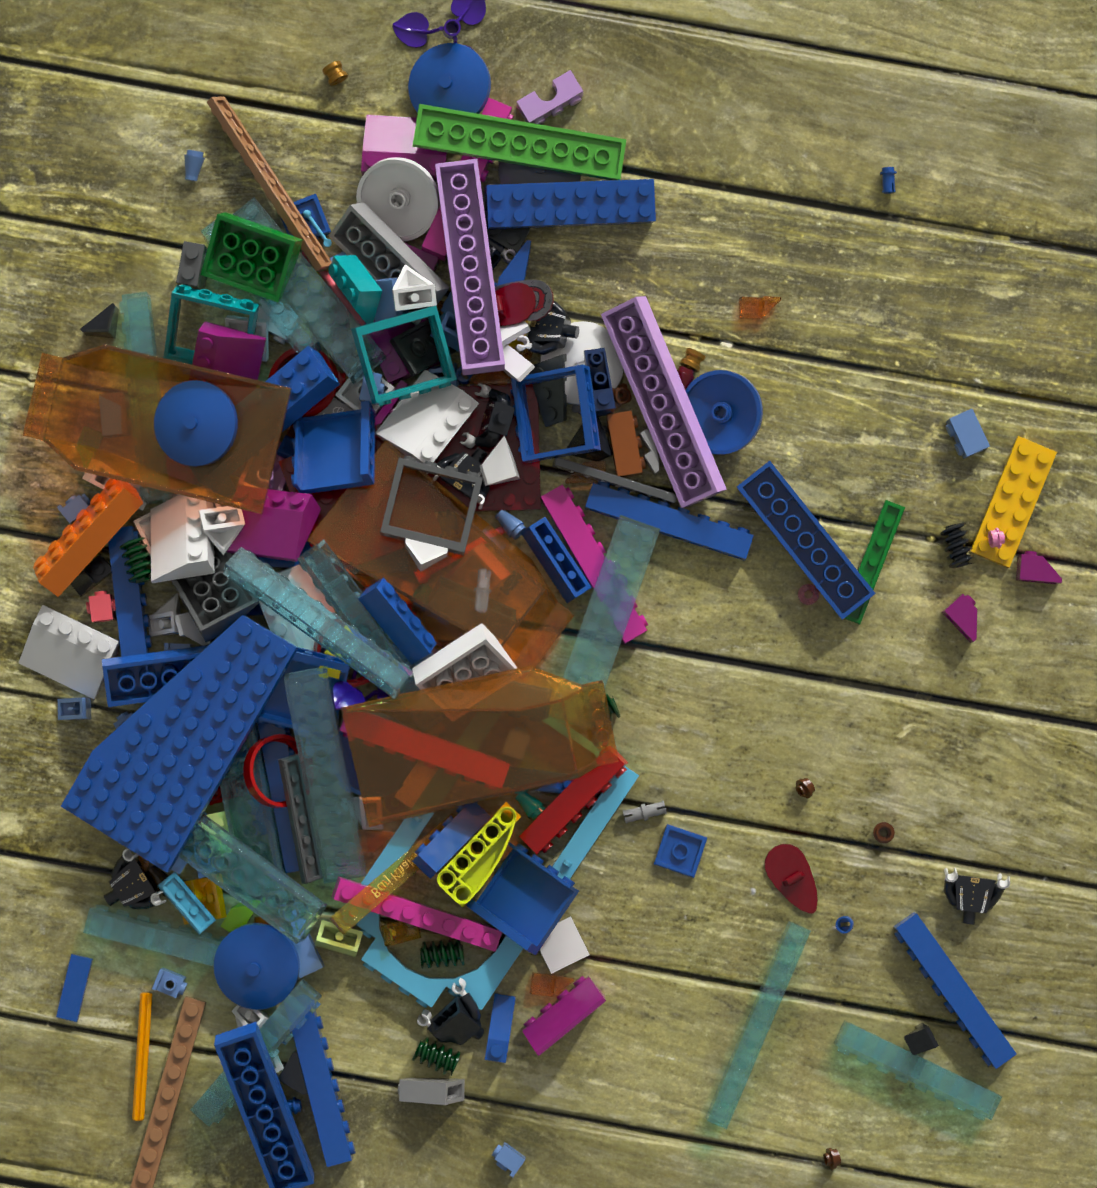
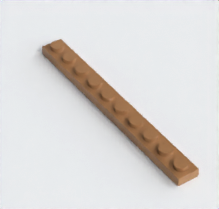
(269, 182)
(168, 1093)

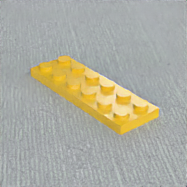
(1014, 500)

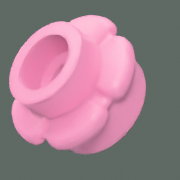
(996, 538)

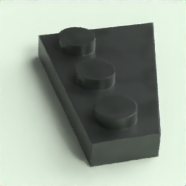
(551, 393)

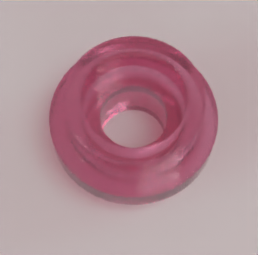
(808, 587)

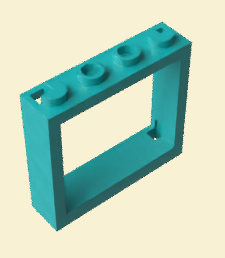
(205, 297)
(423, 387)

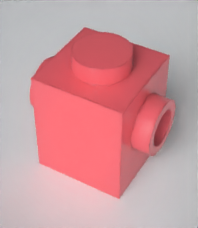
(101, 607)

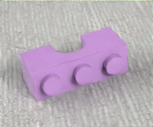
(536, 110)

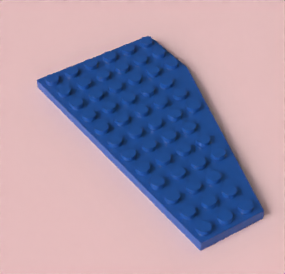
(171, 755)

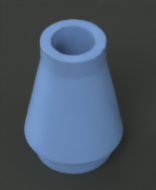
(193, 164)
(510, 524)

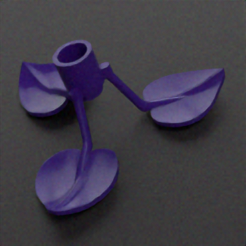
(413, 27)
(345, 695)

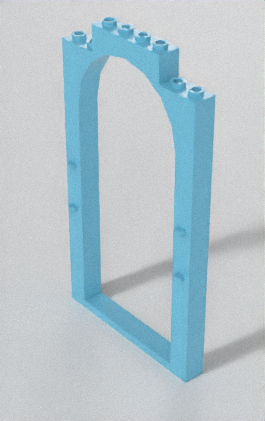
(486, 978)

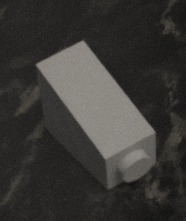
(431, 1090)

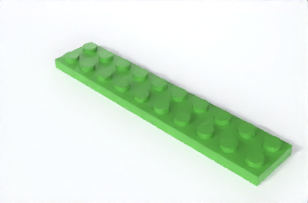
(519, 142)

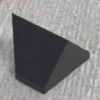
(103, 324)
(578, 440)

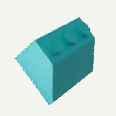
(356, 285)

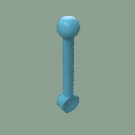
(327, 242)

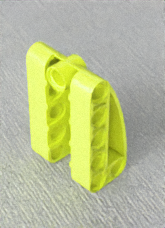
(481, 864)

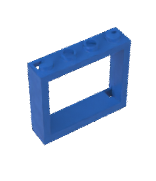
(587, 407)

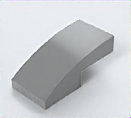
(652, 457)

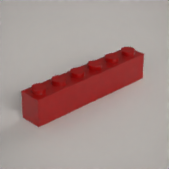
(569, 804)

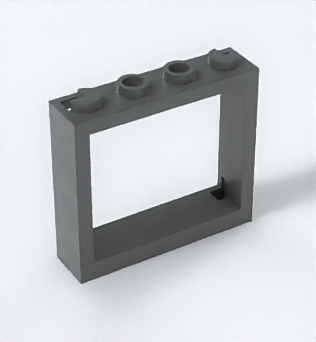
(448, 472)

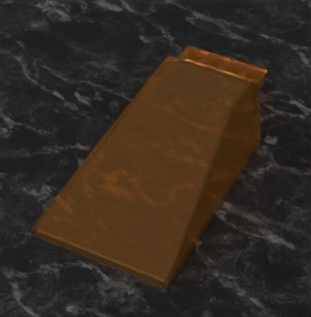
(101, 415)
(521, 604)
(476, 741)

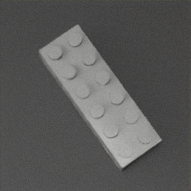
(379, 248)

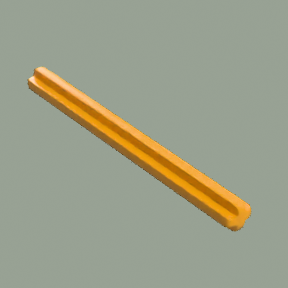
(142, 1056)

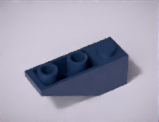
(601, 381)

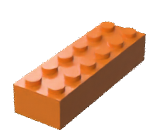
(87, 535)

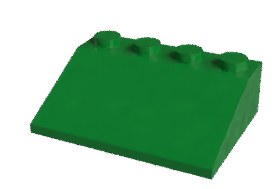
(250, 256)

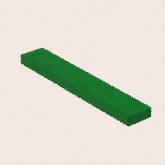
(877, 551)

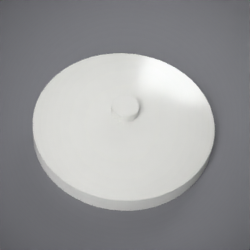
(400, 196)
(590, 337)

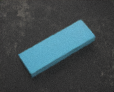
(186, 903)

